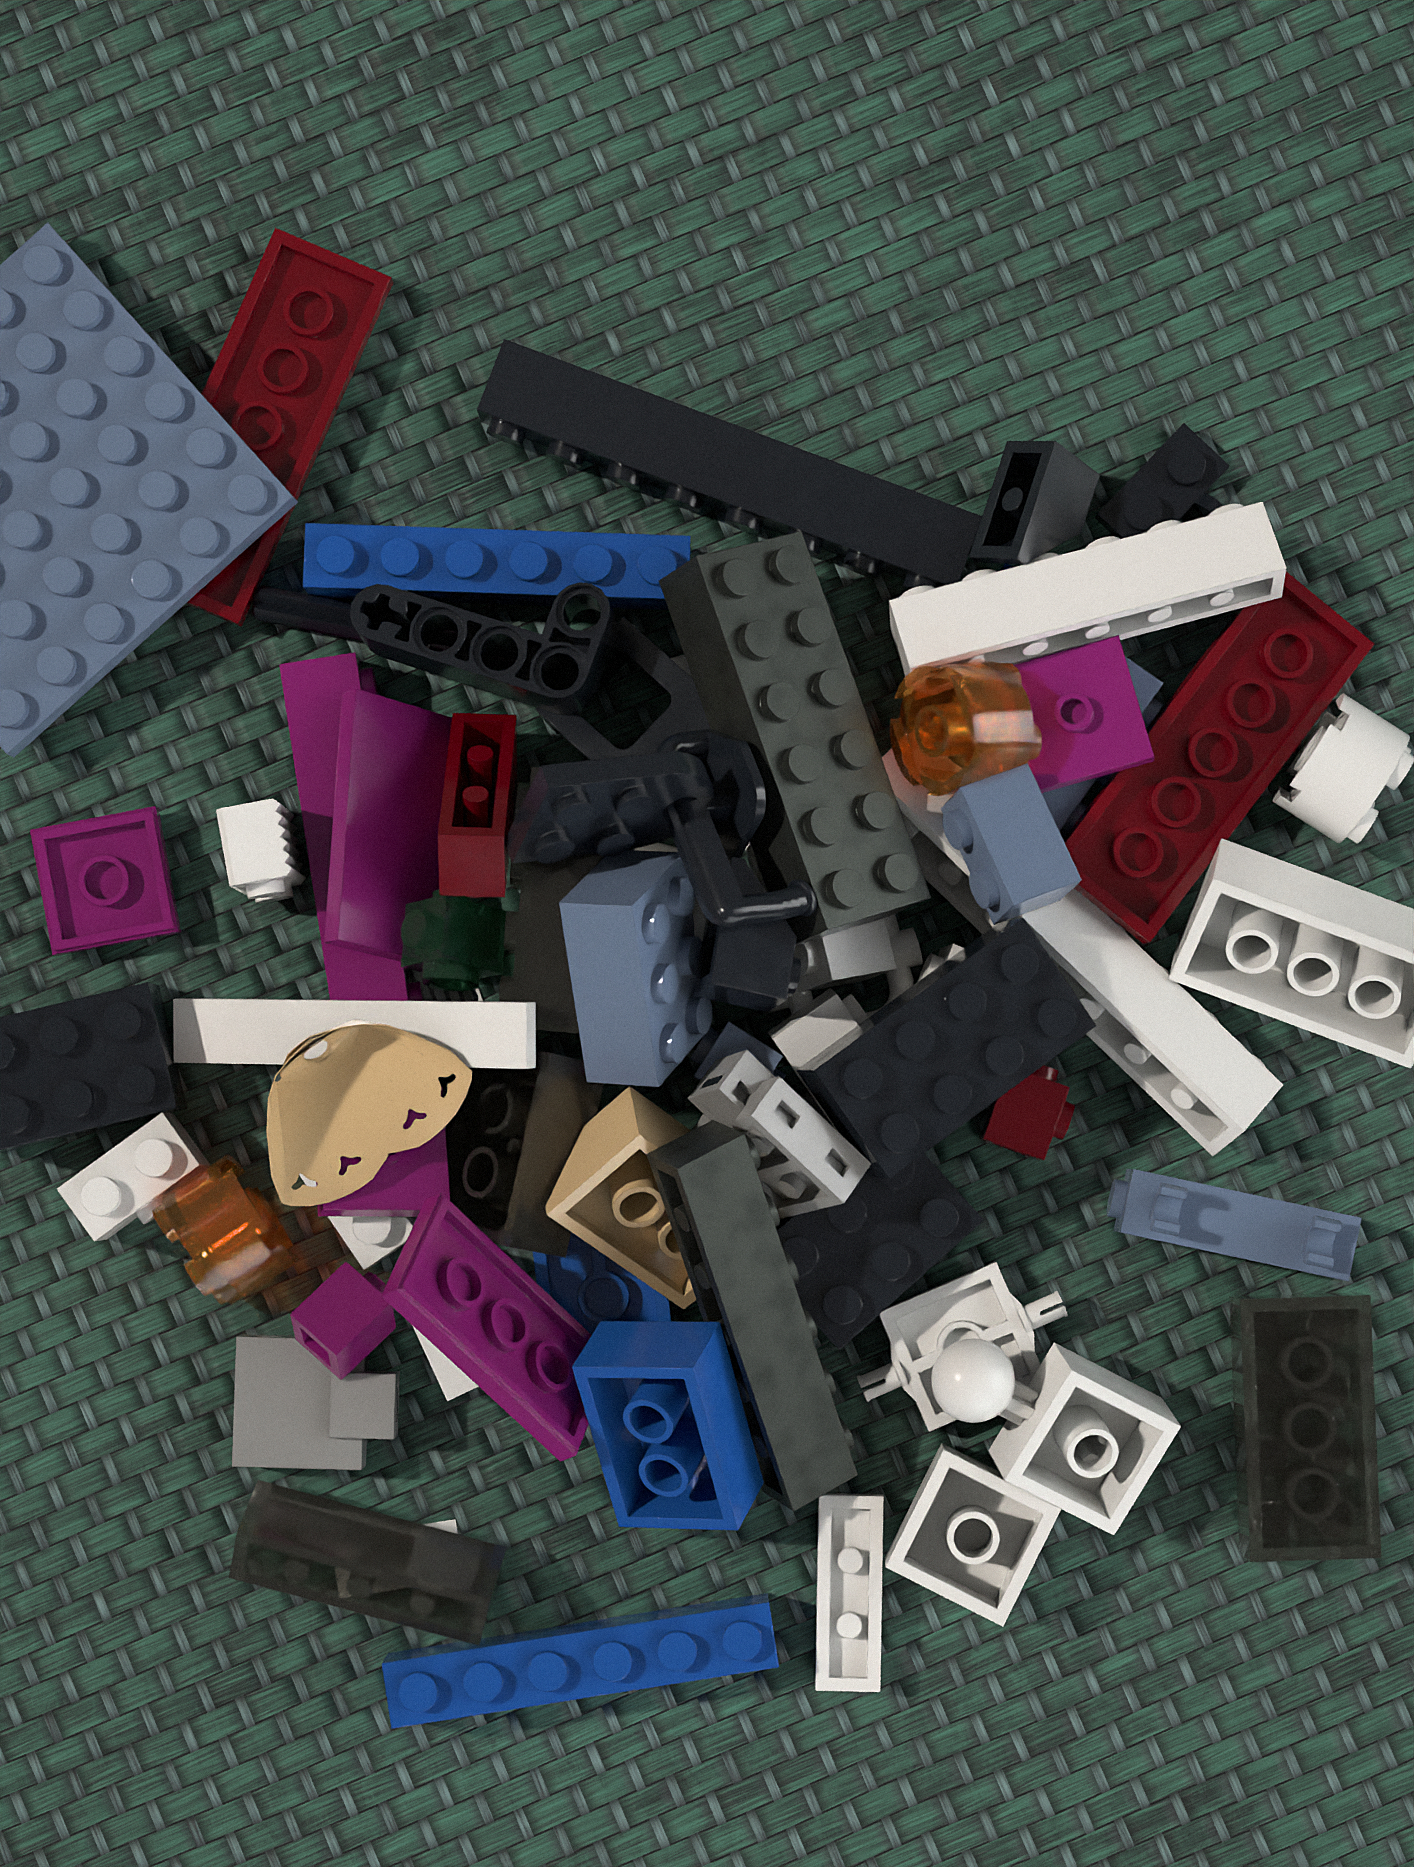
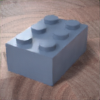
(634, 967)

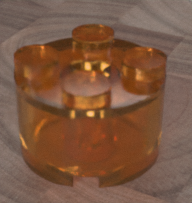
(962, 725)
(227, 1231)

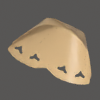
(355, 1106)

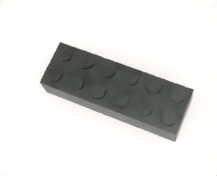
(782, 683)

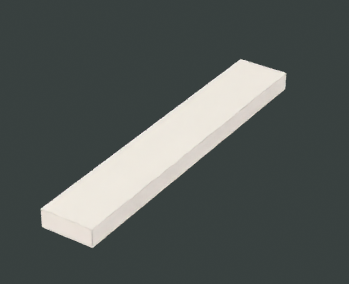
(268, 1029)

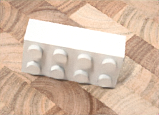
(1302, 951)

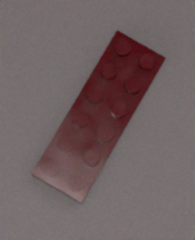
(285, 380)
(1213, 755)

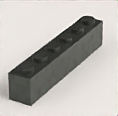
(748, 1286)

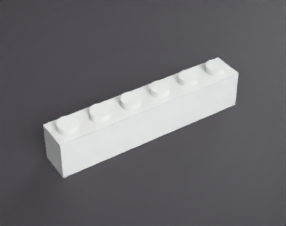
(1094, 593)

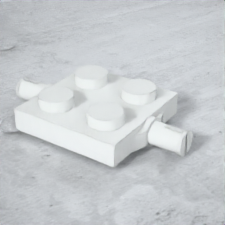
(957, 1310)

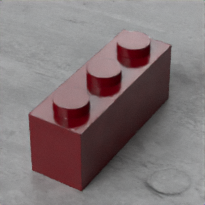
(477, 805)

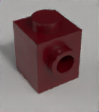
(1030, 1115)

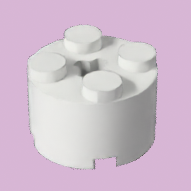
(1345, 770)

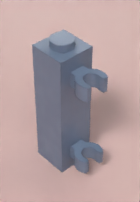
(1234, 1223)

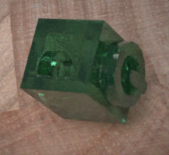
(453, 941)

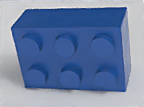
(668, 1424)

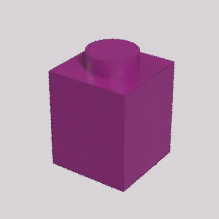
(344, 1319)

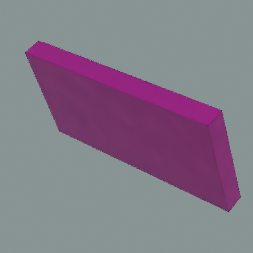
(384, 820)
(492, 1323)

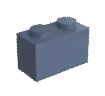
(1009, 844)

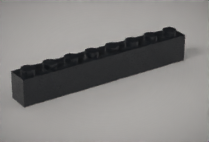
(724, 468)

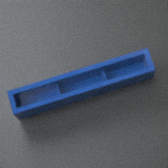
(490, 563)
(580, 1660)

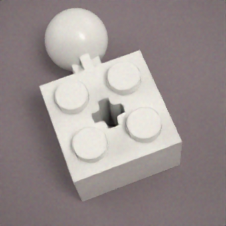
(1048, 1426)

